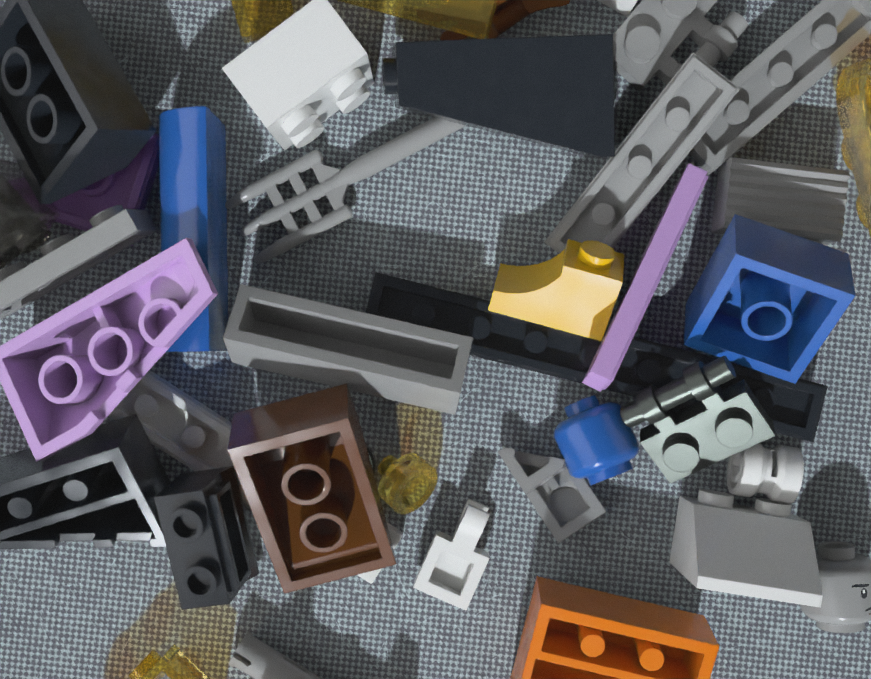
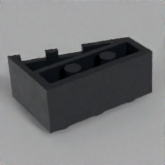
(85, 492)

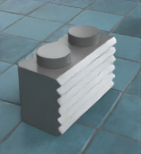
(782, 196)

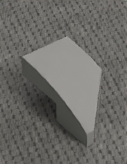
(559, 498)

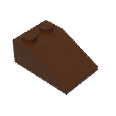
(311, 488)

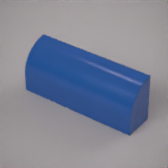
(194, 208)

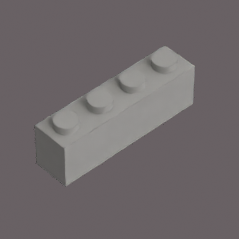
(347, 347)

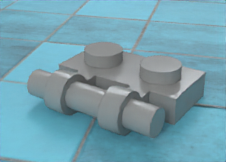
(657, 29)

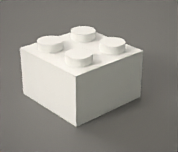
(303, 74)

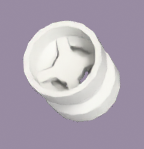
(767, 471)

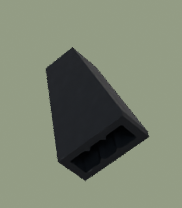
(521, 87)

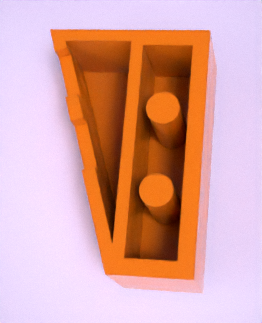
(609, 636)

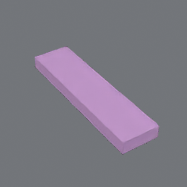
(645, 279)

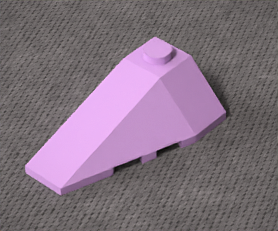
(91, 354)

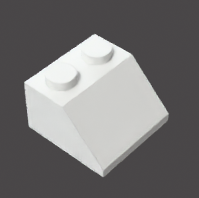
(746, 549)

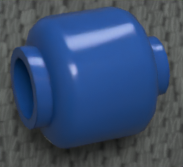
(595, 440)

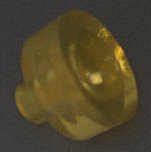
(406, 482)

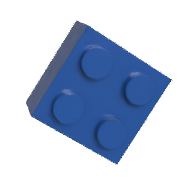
(768, 299)

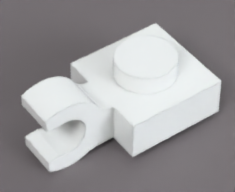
(454, 562)

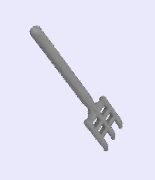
(331, 183)

